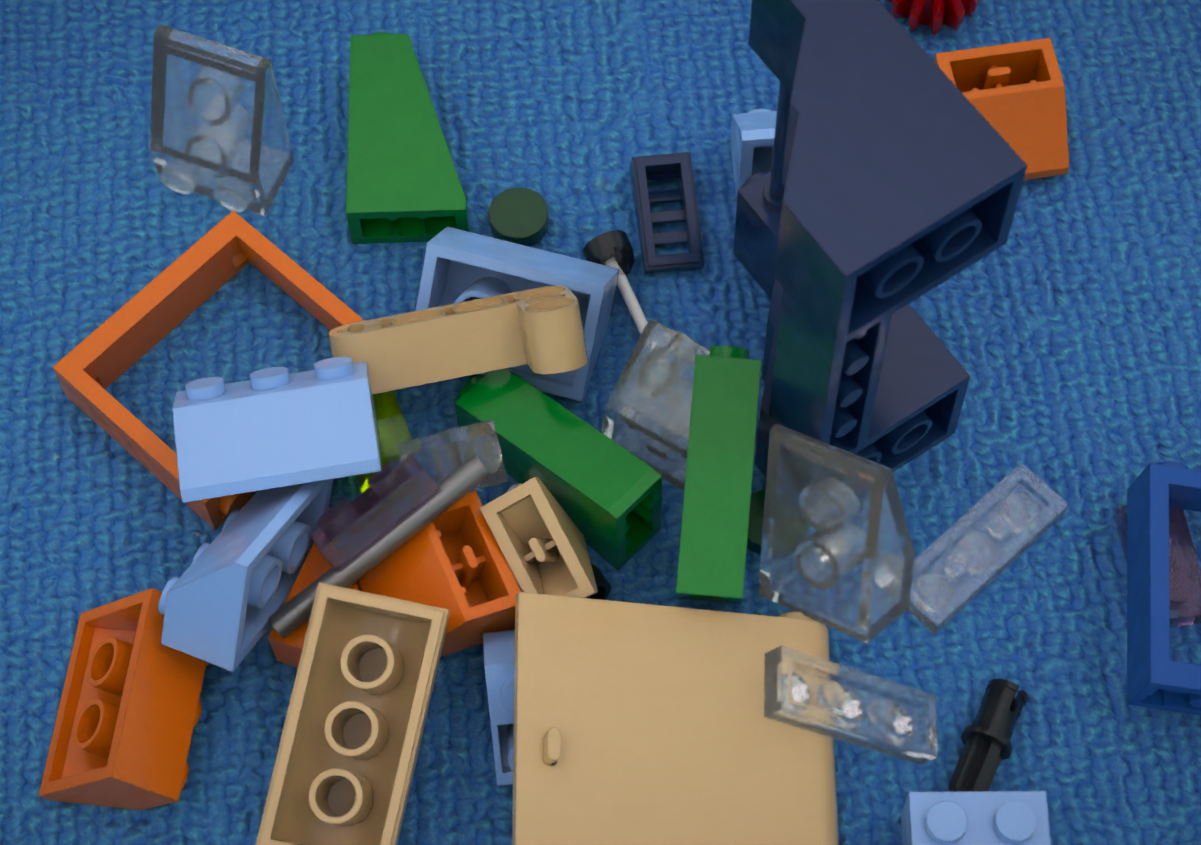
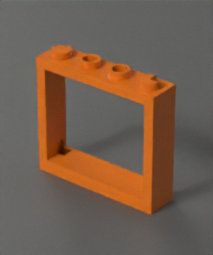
(155, 313)

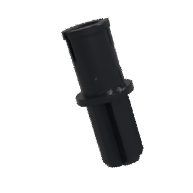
(988, 737)

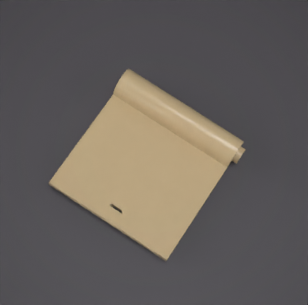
(661, 728)

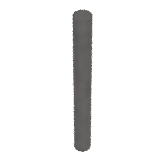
(450, 491)

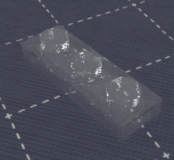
(981, 546)
(850, 705)

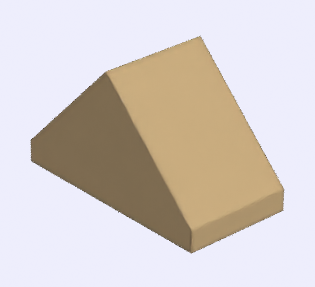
(540, 542)

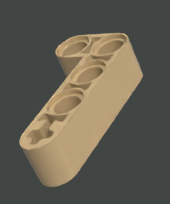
(468, 339)

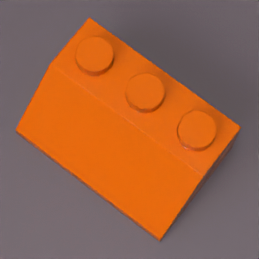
(124, 711)

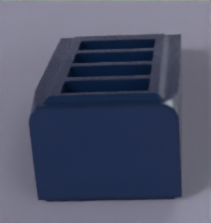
(666, 169)

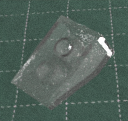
(217, 122)
(833, 536)

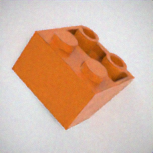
(1020, 96)
(454, 568)

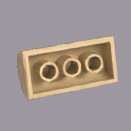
(354, 720)

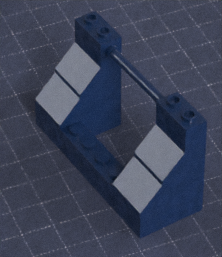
(868, 204)

